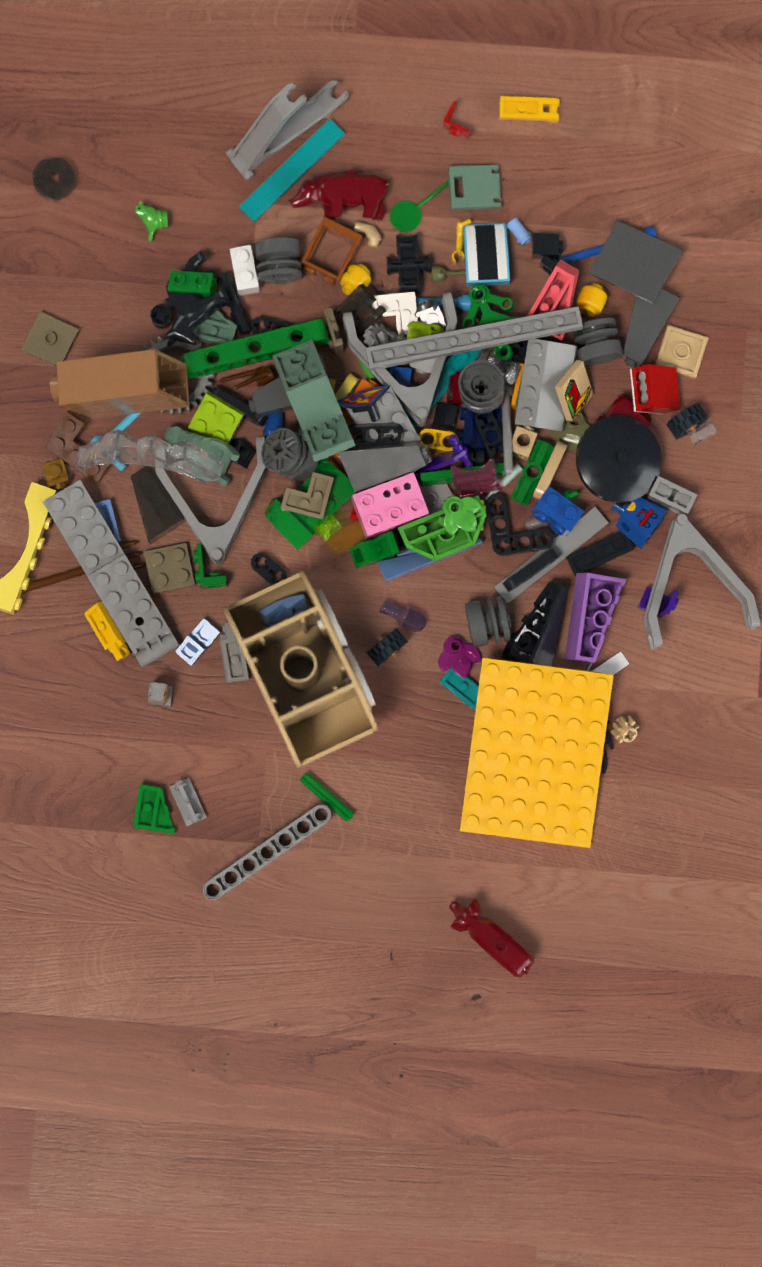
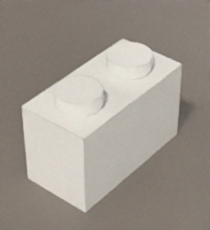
(244, 270)

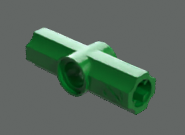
(526, 485)

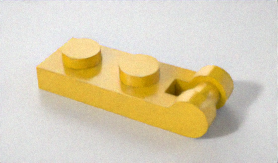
(529, 108)

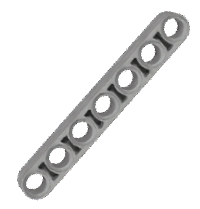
(260, 862)

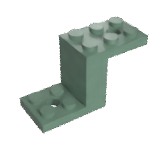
(313, 400)

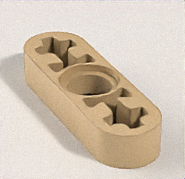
(550, 469)

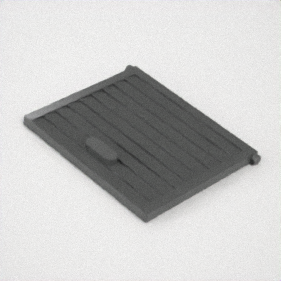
(635, 261)

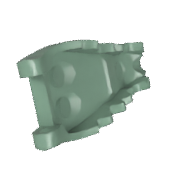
(214, 446)

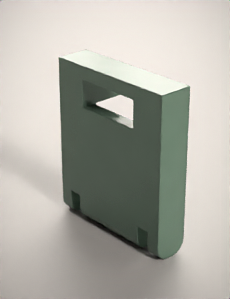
(478, 185)

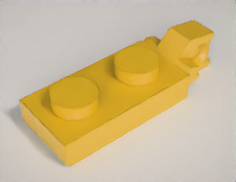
(107, 631)

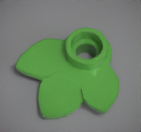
(463, 516)

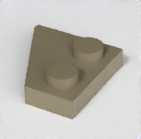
(331, 324)

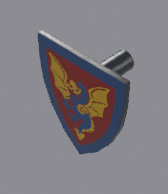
(364, 401)

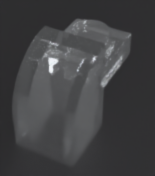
(508, 368)

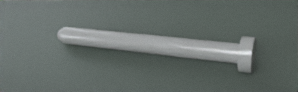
(507, 436)

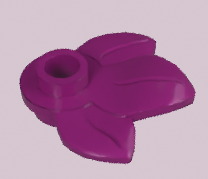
(460, 659)

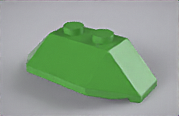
(431, 539)

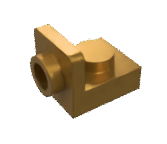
(56, 474)

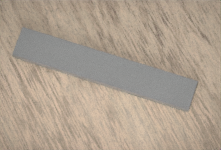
(584, 529)

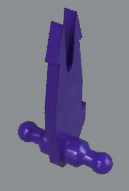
(459, 452)

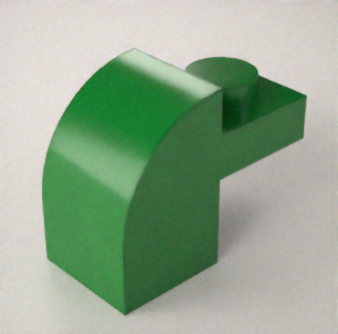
(374, 551)

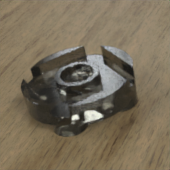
(58, 190)

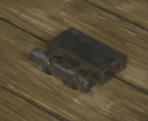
(358, 303)

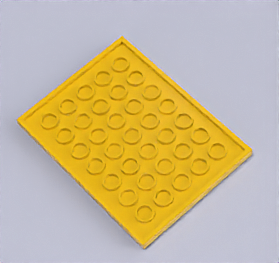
(536, 752)

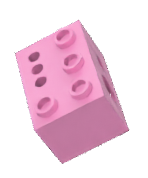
(389, 505)

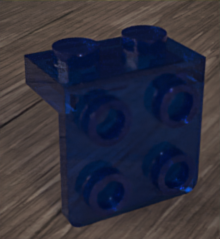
(470, 434)

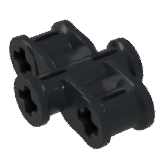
(408, 264)

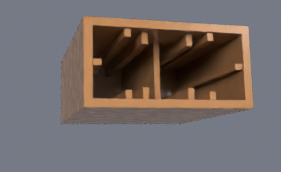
(121, 384)

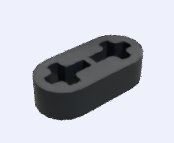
(271, 566)

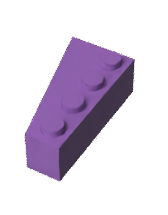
(590, 614)

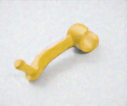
(459, 241)

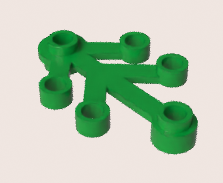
(488, 315)

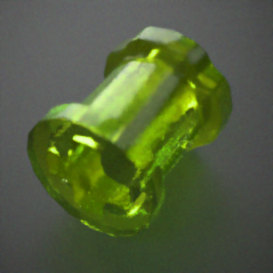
(327, 528)

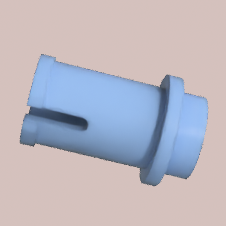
(523, 237)

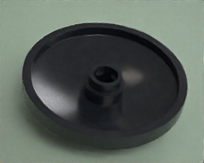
(618, 459)

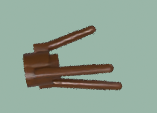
(261, 376)

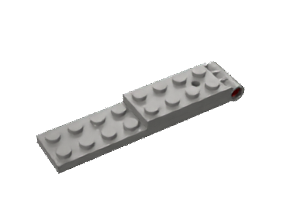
(111, 573)

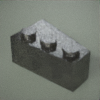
(155, 505)

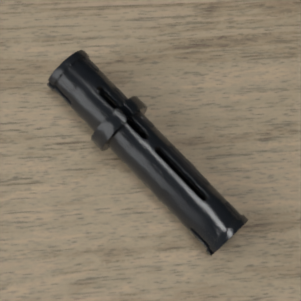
(238, 312)

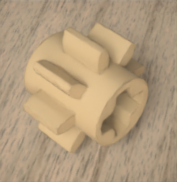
(625, 729)

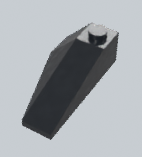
(539, 633)

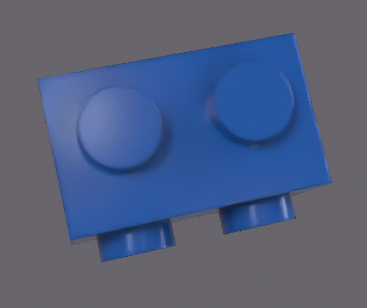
(557, 512)

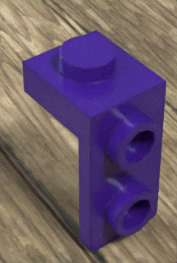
(667, 604)

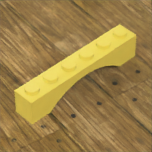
(39, 520)

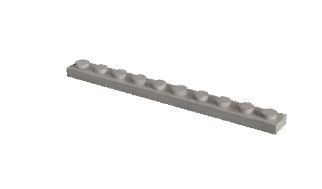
(474, 338)

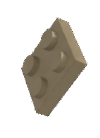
(169, 568)

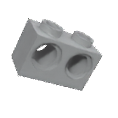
(671, 496)

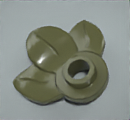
(572, 432)

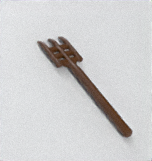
(78, 571)

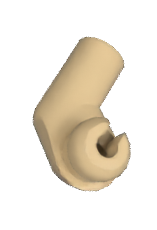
(370, 231)

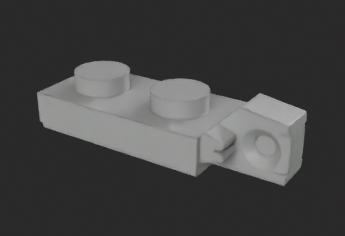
(232, 657)

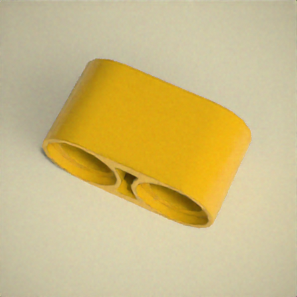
(438, 437)

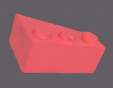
(557, 292)

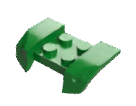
(299, 527)

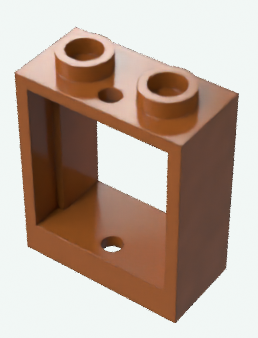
(340, 232)

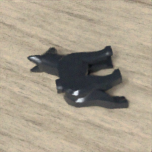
(191, 307)

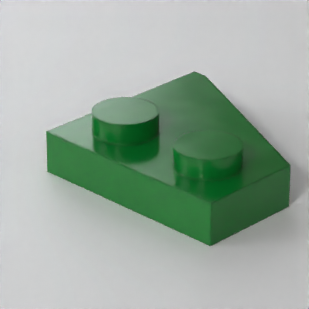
(151, 811)

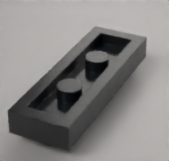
(599, 553)

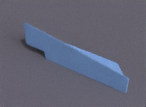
(410, 562)

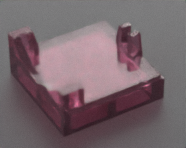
(477, 481)

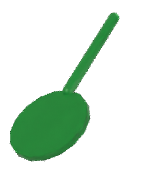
(407, 216)

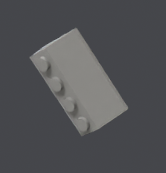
(543, 368)
(389, 411)

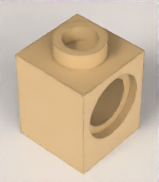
(520, 451)

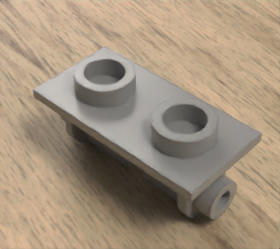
(187, 801)

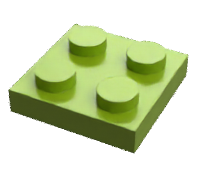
(216, 418)

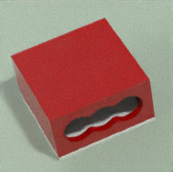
(655, 389)

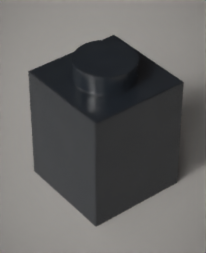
(546, 244)

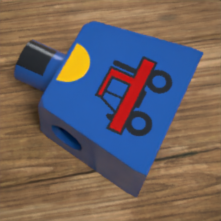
(639, 519)

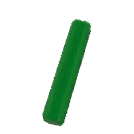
(327, 797)

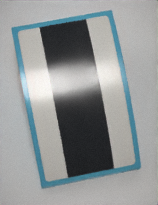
(486, 254)

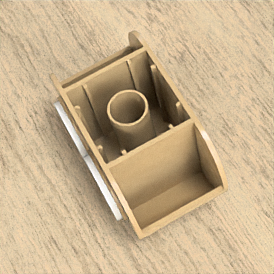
(304, 671)

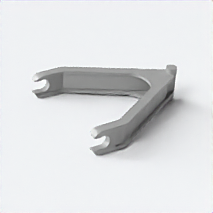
(281, 124)
(414, 400)
(218, 539)
(686, 539)

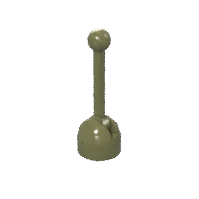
(439, 274)

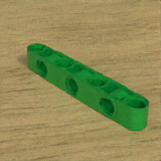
(238, 353)

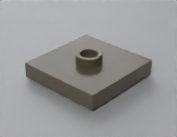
(50, 339)

